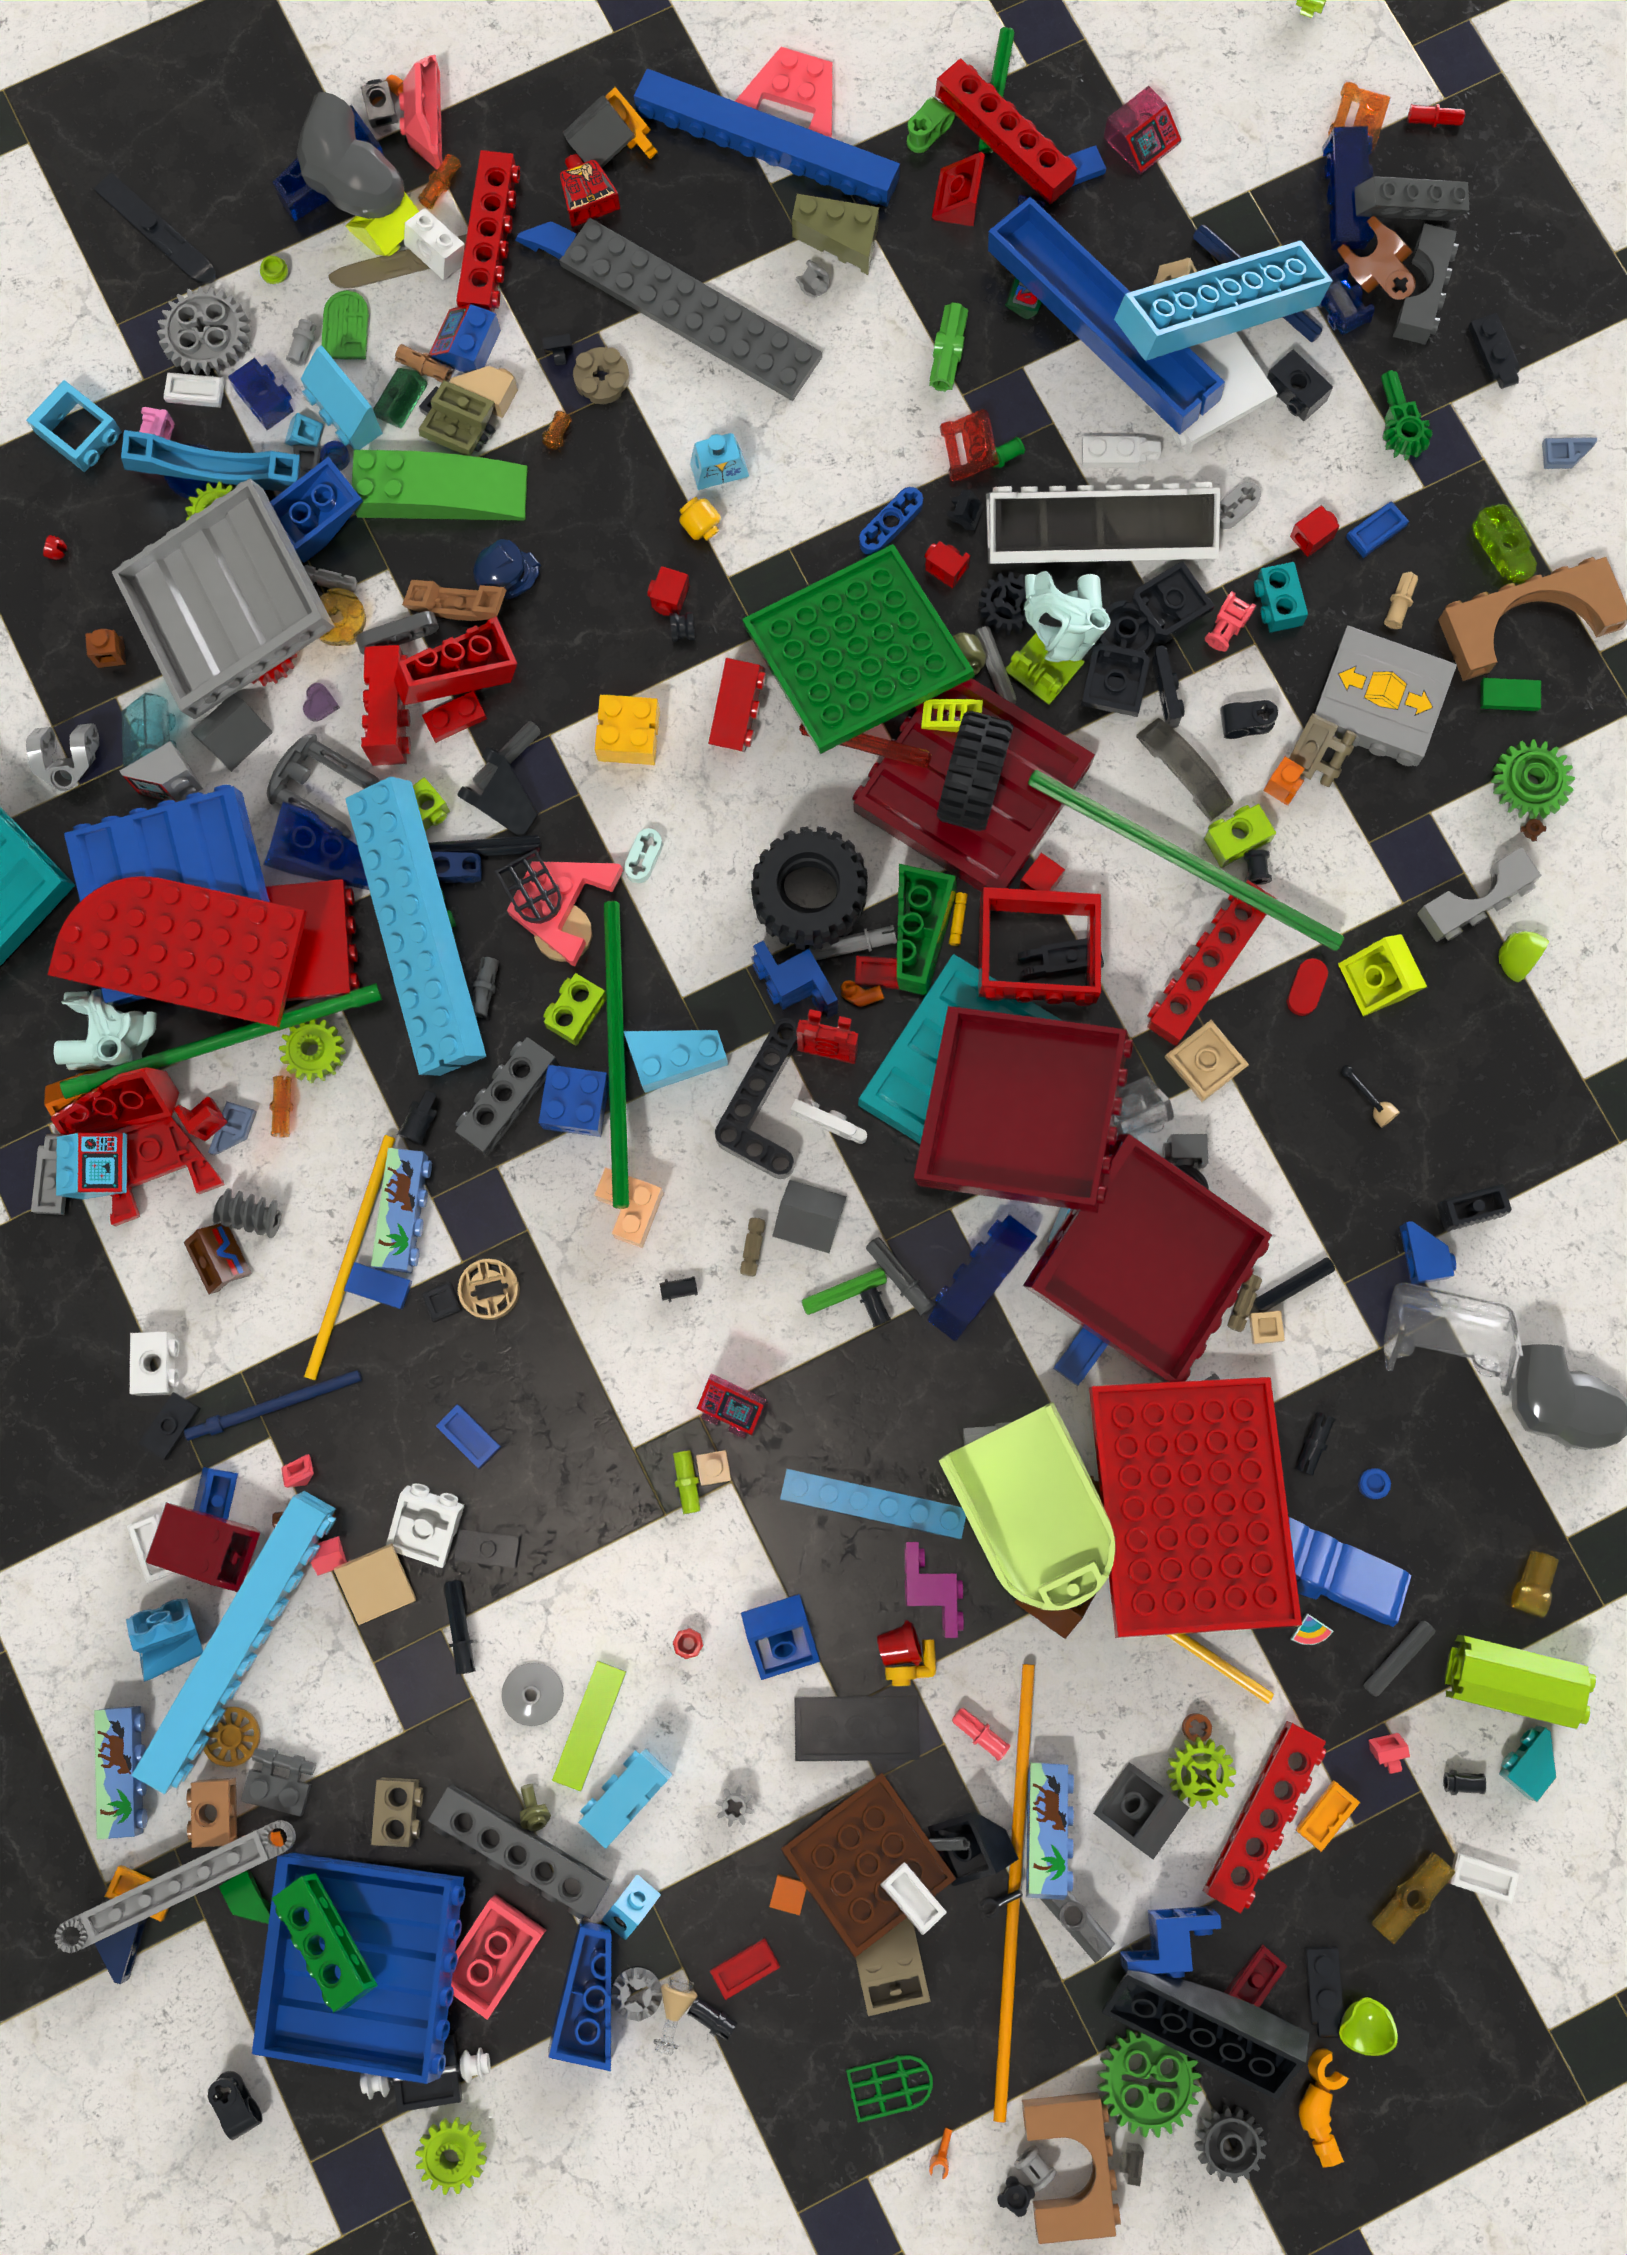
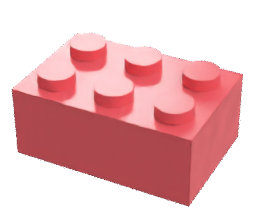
(493, 1955)

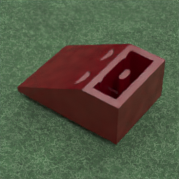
(203, 1547)

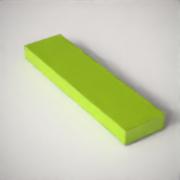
(589, 1726)

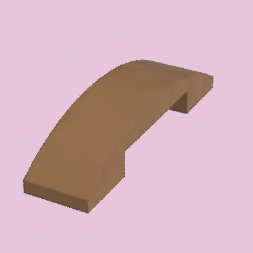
(453, 602)

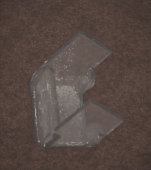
(1454, 1326)

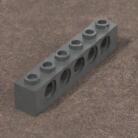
(537, 1849)

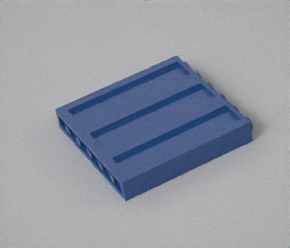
(187, 841)
(408, 1938)

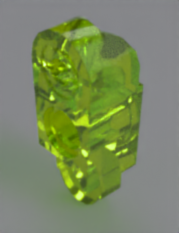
(1515, 563)

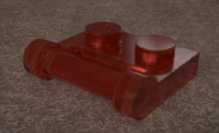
(977, 442)

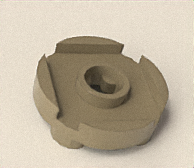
(598, 360)

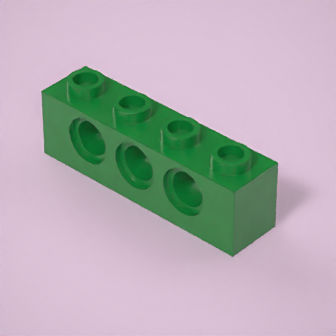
(339, 1948)

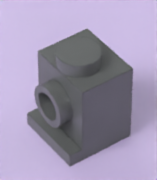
(1187, 1149)

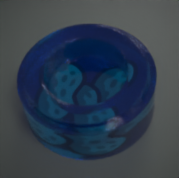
(337, 453)

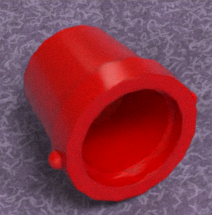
(900, 1645)

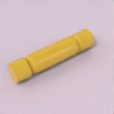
(958, 919)

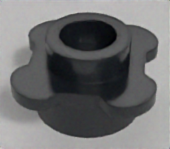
(1020, 2205)

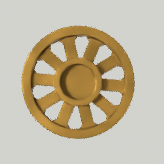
(231, 1737)

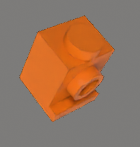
(1285, 781)

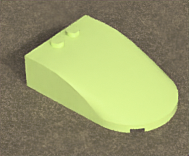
(1035, 1510)

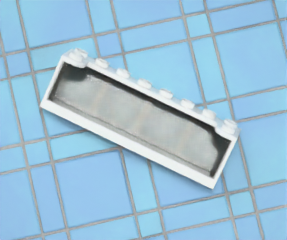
(1103, 523)

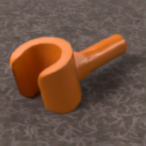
(395, 85)
(940, 2157)

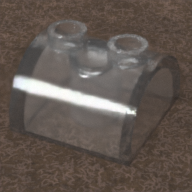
(1143, 1108)

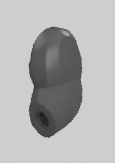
(344, 168)
(1565, 1403)

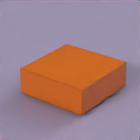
(788, 1894)

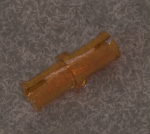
(439, 181)
(281, 1106)

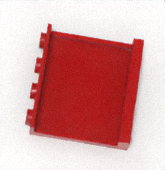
(326, 949)

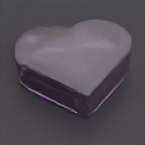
(319, 703)

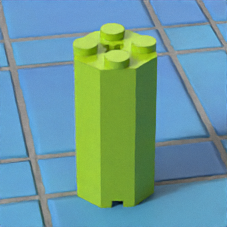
(1519, 1682)

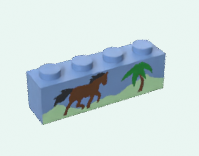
(400, 1210)
(116, 1757)
(1048, 1831)

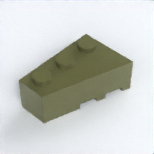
(837, 227)

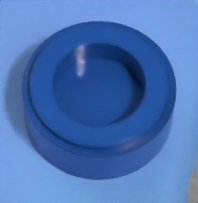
(1374, 1483)

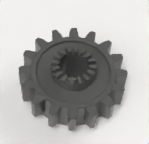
(1241, 2158)

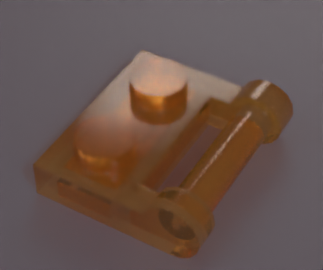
(1370, 110)

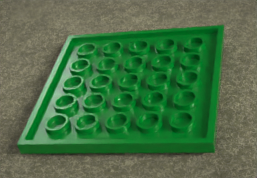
(857, 648)

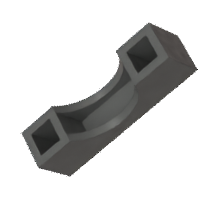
(1432, 256)

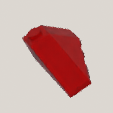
(120, 1102)

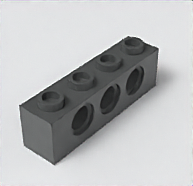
(1411, 198)
(505, 1112)

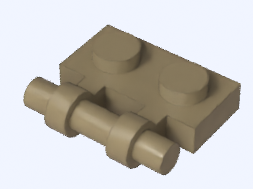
(1313, 744)

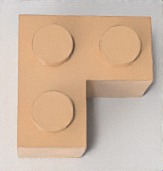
(636, 1220)

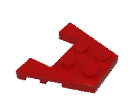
(155, 1151)

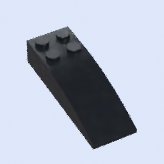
(1212, 2029)

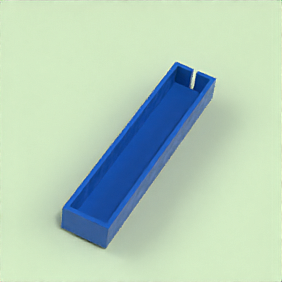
(1087, 301)

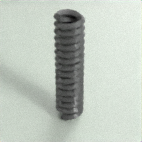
(948, 1844)

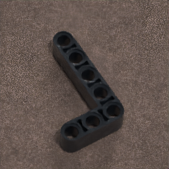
(756, 1100)

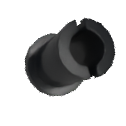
(678, 1288)
(875, 1306)
(1464, 1783)

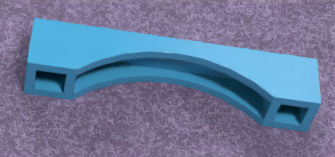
(165, 457)
(873, 1504)

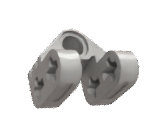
(42, 745)

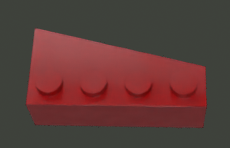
(457, 666)
(387, 718)

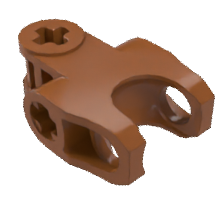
(1383, 264)

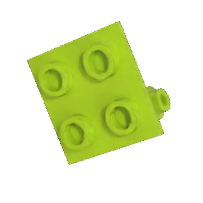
(1038, 674)

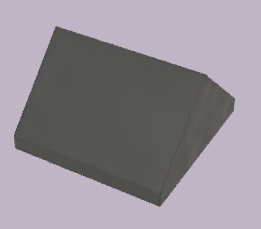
(598, 133)
(232, 731)
(809, 1216)

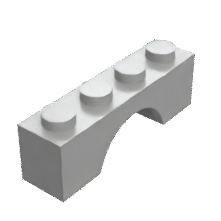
(1508, 877)

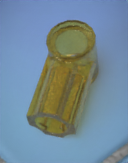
(1533, 1592)

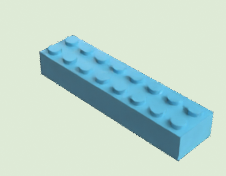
(1222, 300)

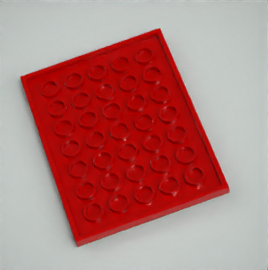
(1195, 1507)

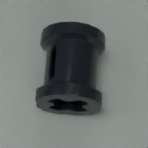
(1258, 866)

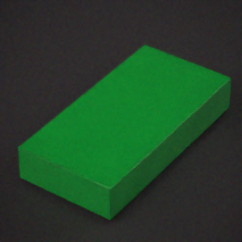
(1510, 694)

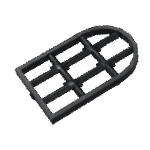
(533, 877)

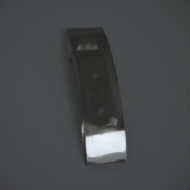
(1187, 766)

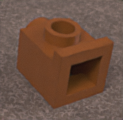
(102, 643)

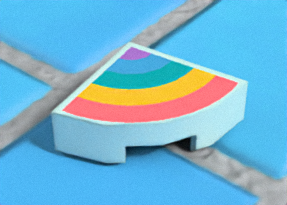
(1310, 1631)

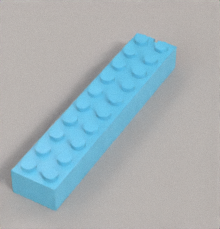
(415, 927)
(233, 1643)

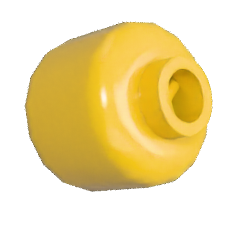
(700, 518)

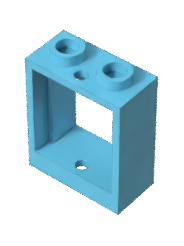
(54, 410)

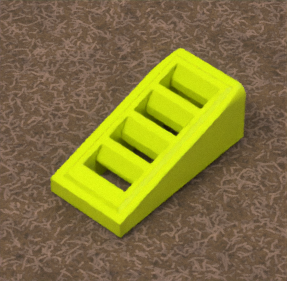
(952, 705)

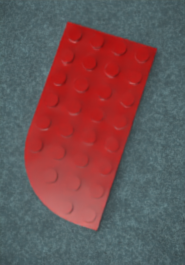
(183, 947)

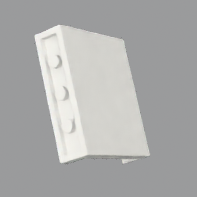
(1243, 392)

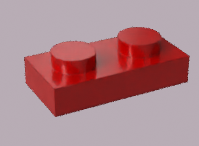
(454, 716)

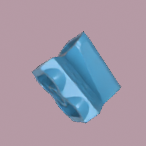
(164, 1637)

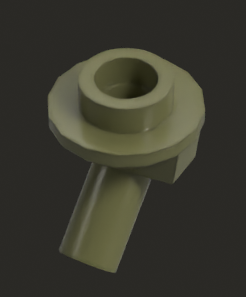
(533, 1813)

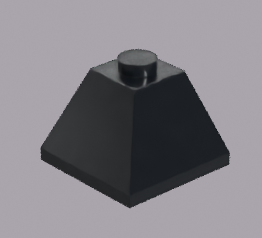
(988, 1849)

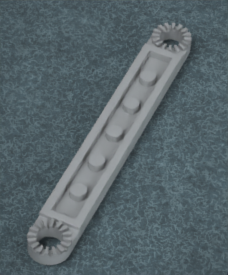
(174, 1886)

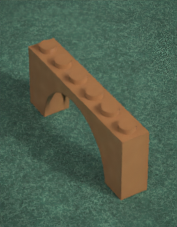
(1585, 589)

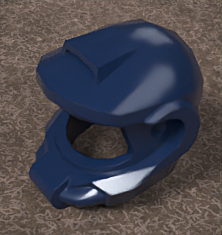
(503, 565)

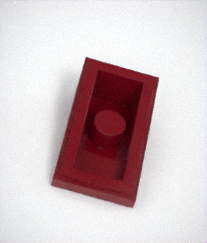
(1257, 1977)

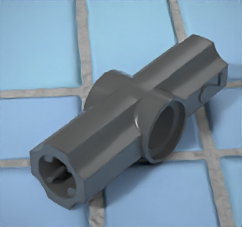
(1086, 1931)

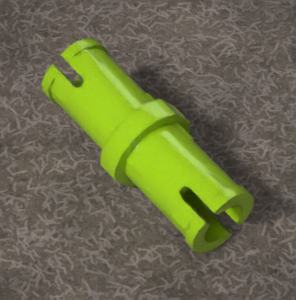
(686, 1482)

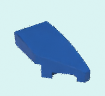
(548, 237)

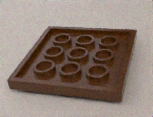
(853, 1852)

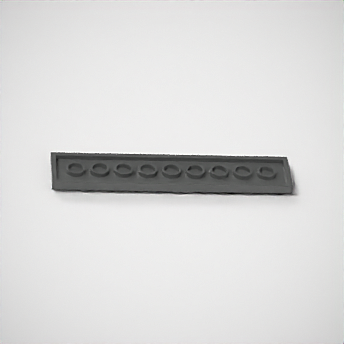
(691, 309)

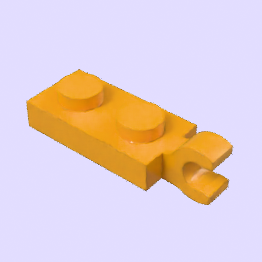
(633, 121)

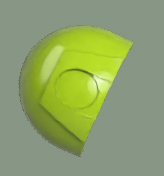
(1521, 953)
(1368, 2028)

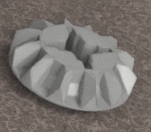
(639, 1979)

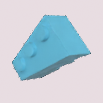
(674, 1055)
(624, 1797)

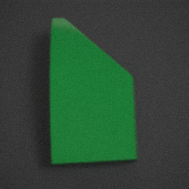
(245, 1898)

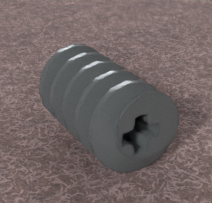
(247, 1213)

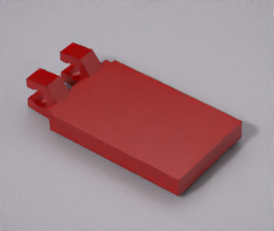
(827, 1040)

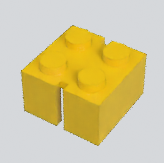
(627, 729)

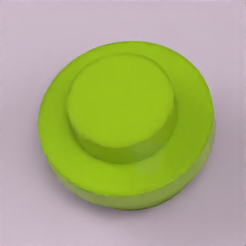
(273, 270)

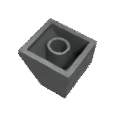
(1141, 1810)

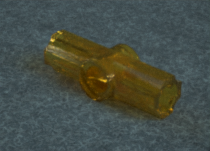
(1398, 1914)

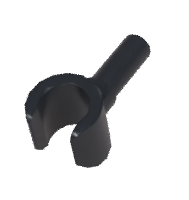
(1000, 1902)

